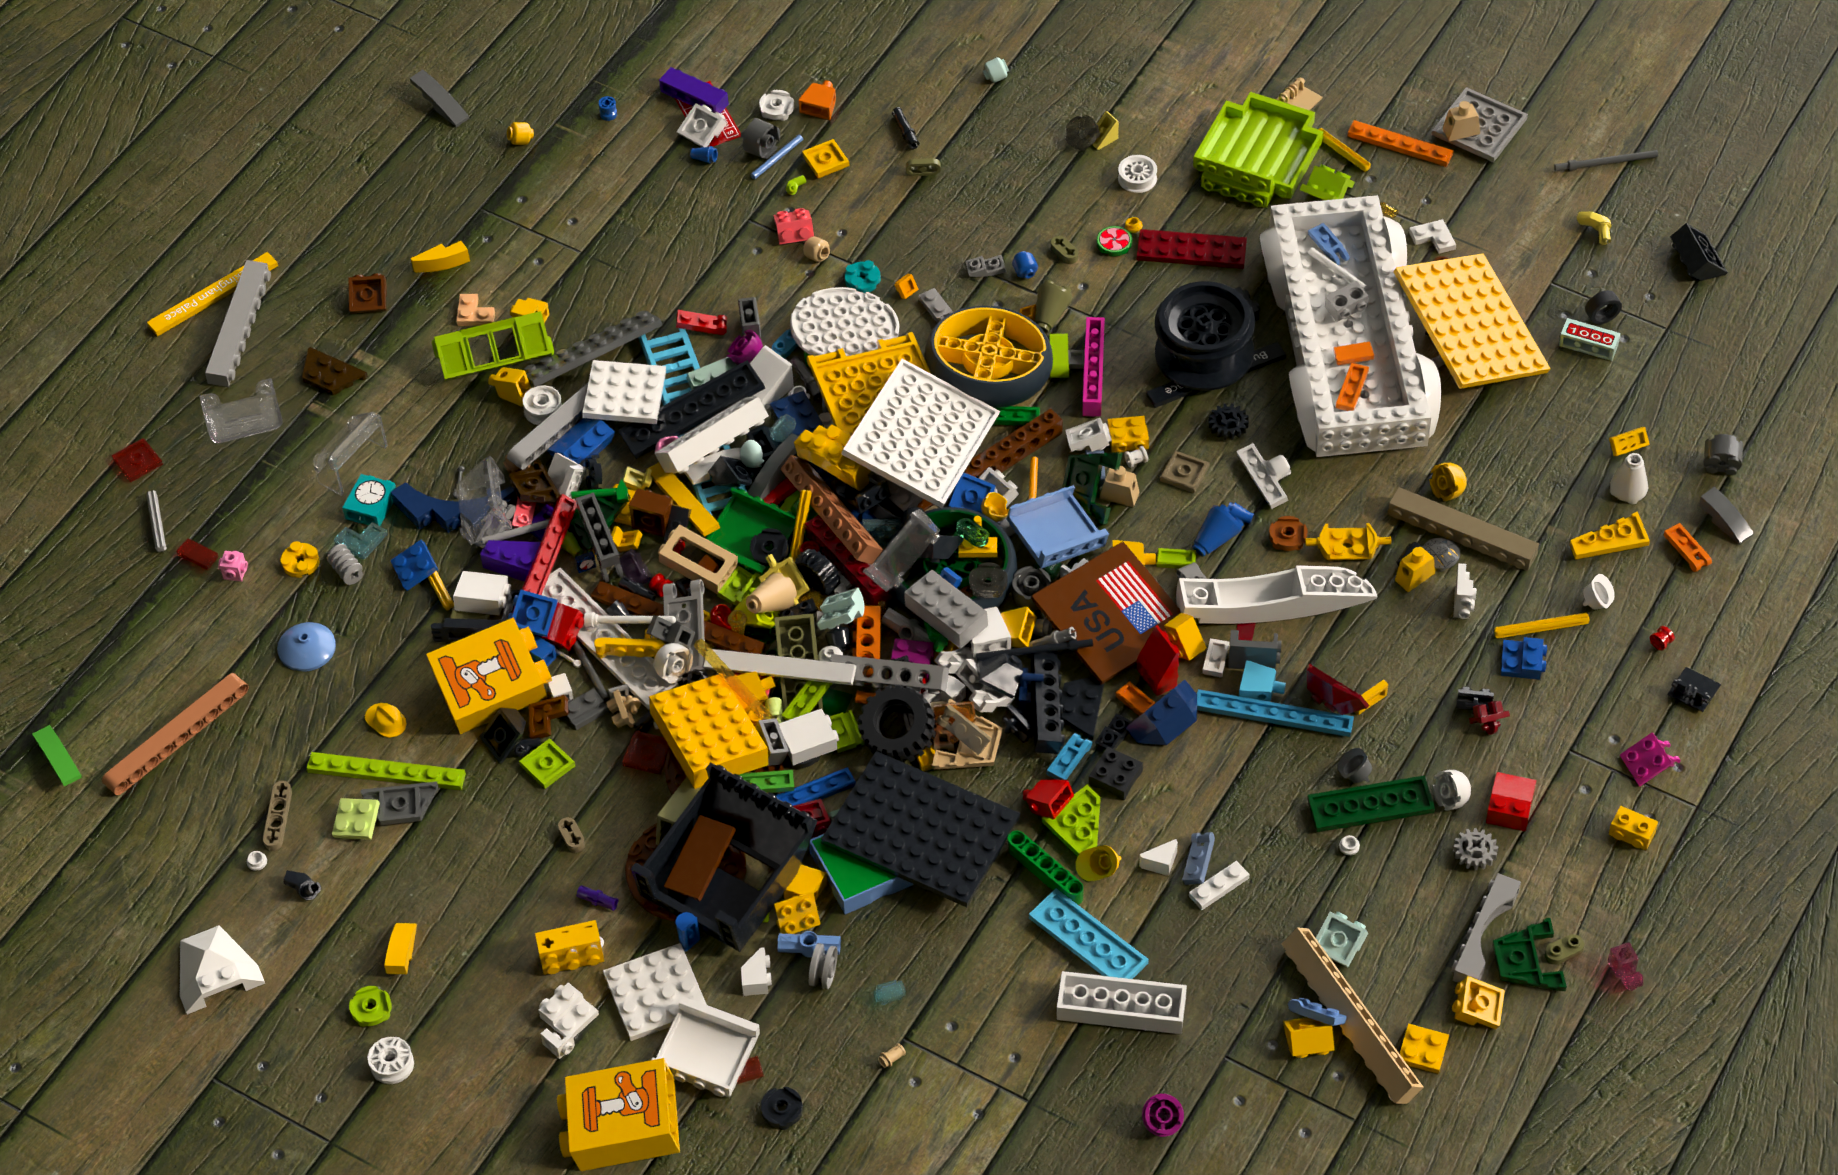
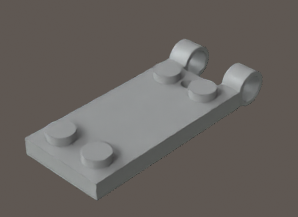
(690, 616)

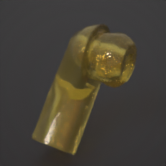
(1387, 209)

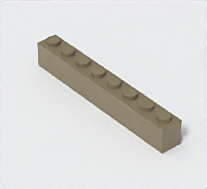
(1463, 529)

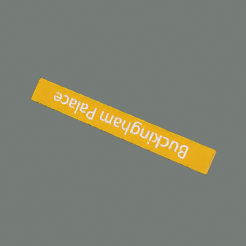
(202, 299)

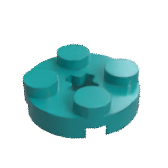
(866, 269)

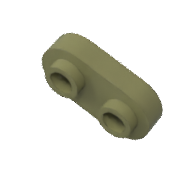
(923, 167)
(1566, 949)

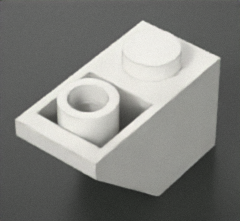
(754, 974)

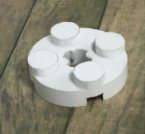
(779, 112)

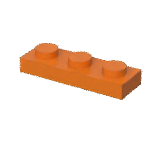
(1352, 387)

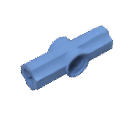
(797, 943)

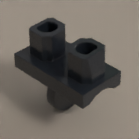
(1468, 698)
(1015, 722)

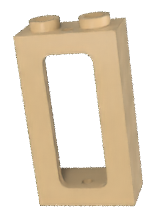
(691, 570)

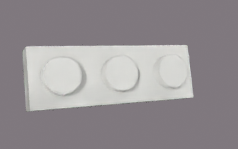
(1219, 885)

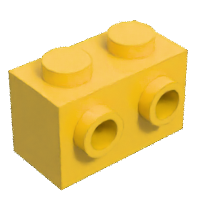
(1185, 635)
(1633, 828)

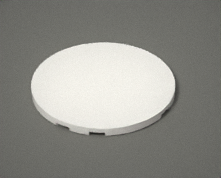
(842, 320)

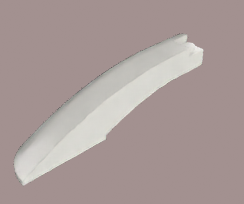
(1273, 596)

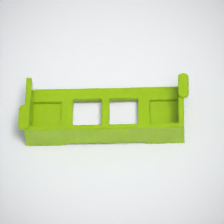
(456, 356)

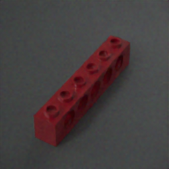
(844, 561)

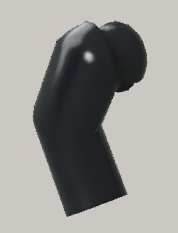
(525, 745)

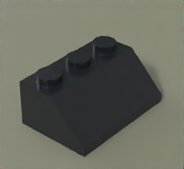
(1697, 253)

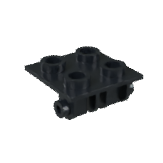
(1694, 689)

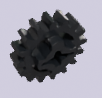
(1228, 421)

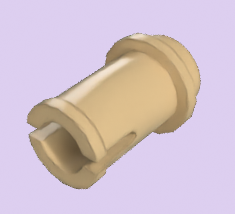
(886, 1059)

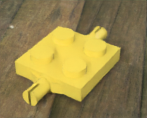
(788, 569)

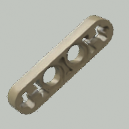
(274, 815)

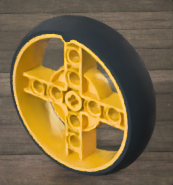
(990, 354)

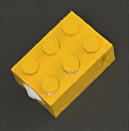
(570, 947)

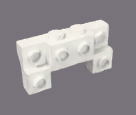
(964, 666)

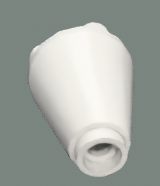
(1630, 480)

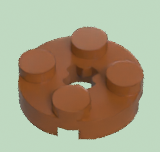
(1284, 542)

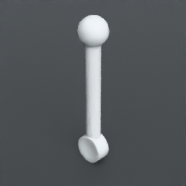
(577, 663)

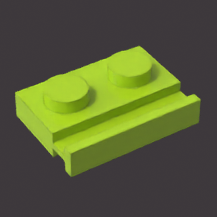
(847, 731)

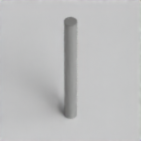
(515, 532)

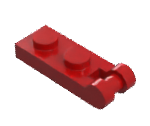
(701, 322)

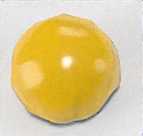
(994, 506)

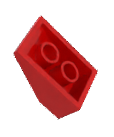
(1511, 801)

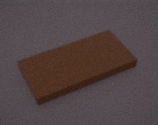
(699, 858)

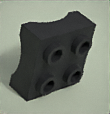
(1115, 773)

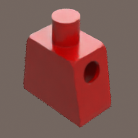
(1048, 797)

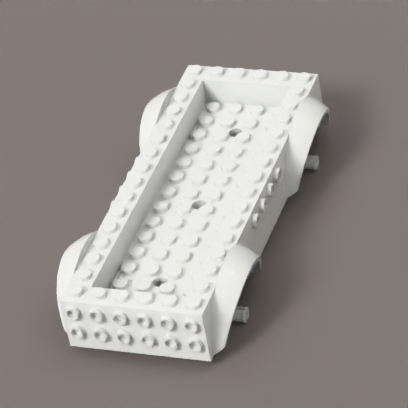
(1402, 387)

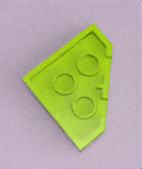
(1078, 821)

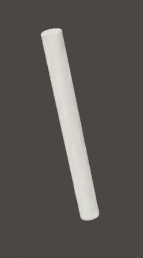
(1333, 266)

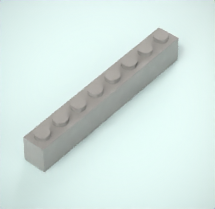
(237, 323)

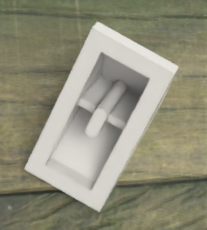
(1159, 858)

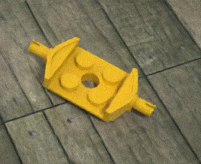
(1363, 542)

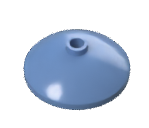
(307, 653)

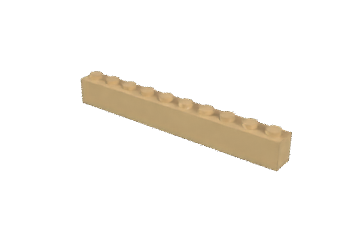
(1360, 1026)

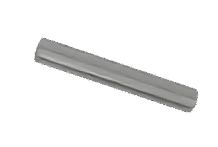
(156, 522)

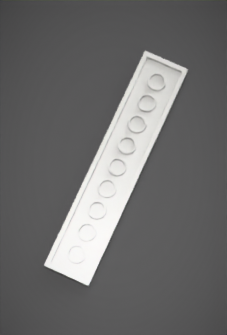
(630, 670)

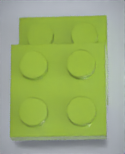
(1326, 184)

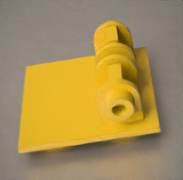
(797, 913)

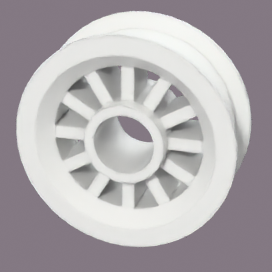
(1137, 173)

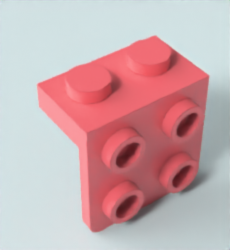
(793, 226)

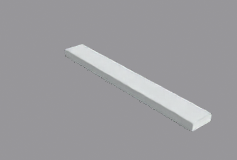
(787, 667)

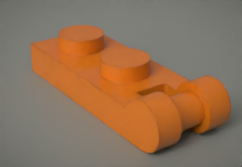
(1687, 547)

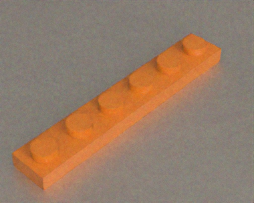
(1400, 143)

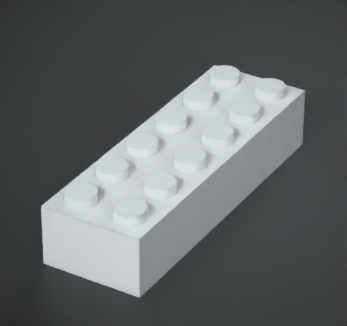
(711, 435)
(1121, 1002)

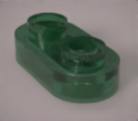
(972, 532)

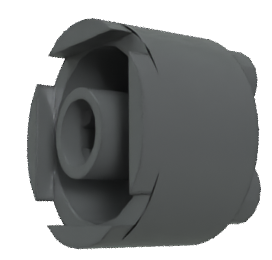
(760, 138)
(1723, 454)
(1026, 583)

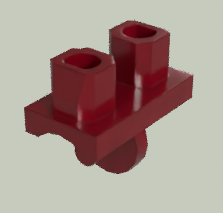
(1489, 719)

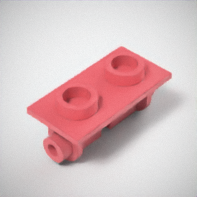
(523, 514)

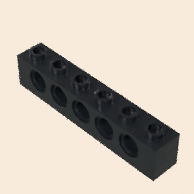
(1046, 703)

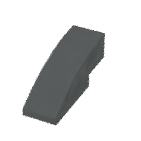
(1725, 515)

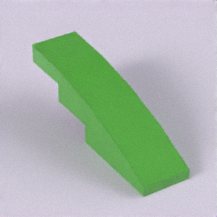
(57, 755)

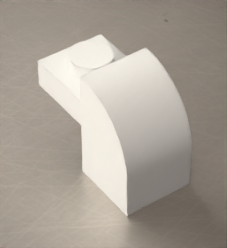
(955, 691)

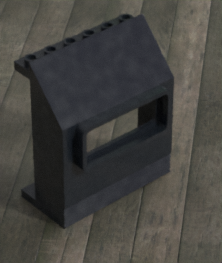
(764, 830)

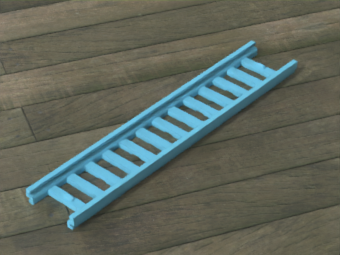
(651, 359)

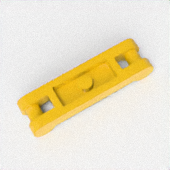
(627, 647)

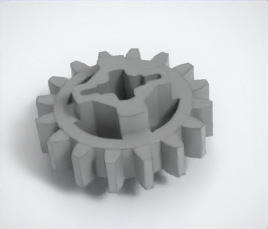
(1475, 849)

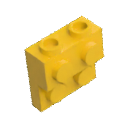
(1128, 433)
(1478, 1003)

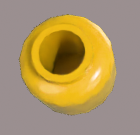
(519, 133)

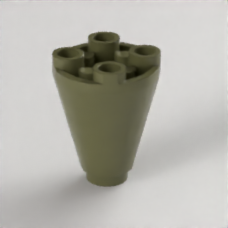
(1051, 304)

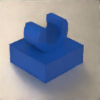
(951, 577)

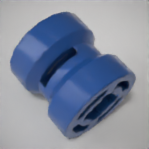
(607, 108)

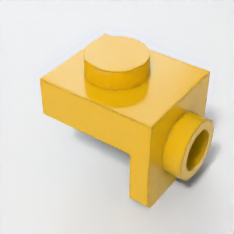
(626, 540)

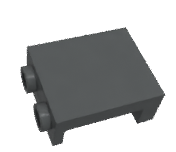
(1255, 651)

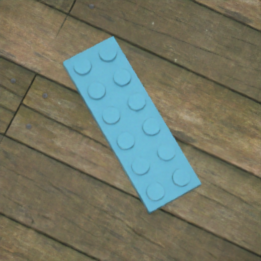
(1087, 937)

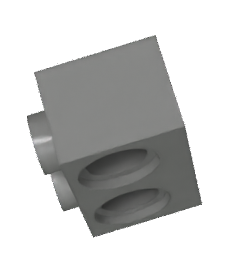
(1346, 301)

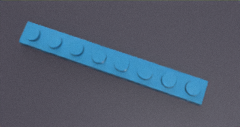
(1274, 713)

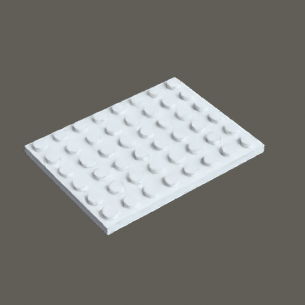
(921, 433)

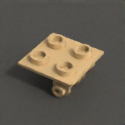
(1299, 95)

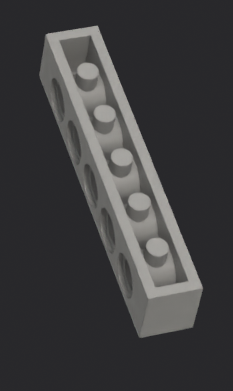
(937, 674)

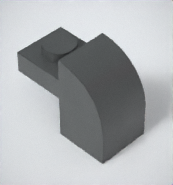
(670, 632)

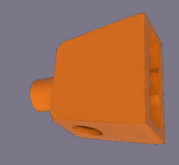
(818, 100)

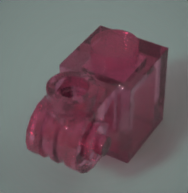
(1624, 964)

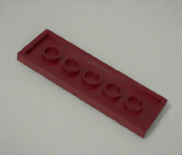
(1191, 248)

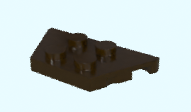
(329, 373)
(534, 484)

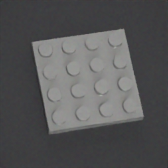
(1496, 121)

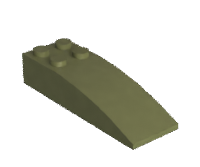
(796, 640)

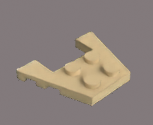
(965, 756)

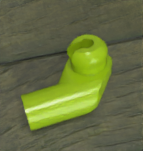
(793, 184)

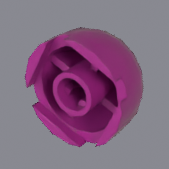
(745, 347)

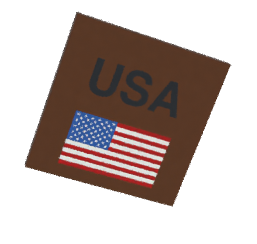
(1111, 603)

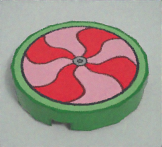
(1114, 240)

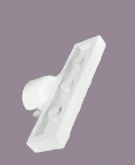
(1266, 474)

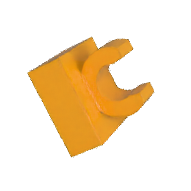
(906, 286)

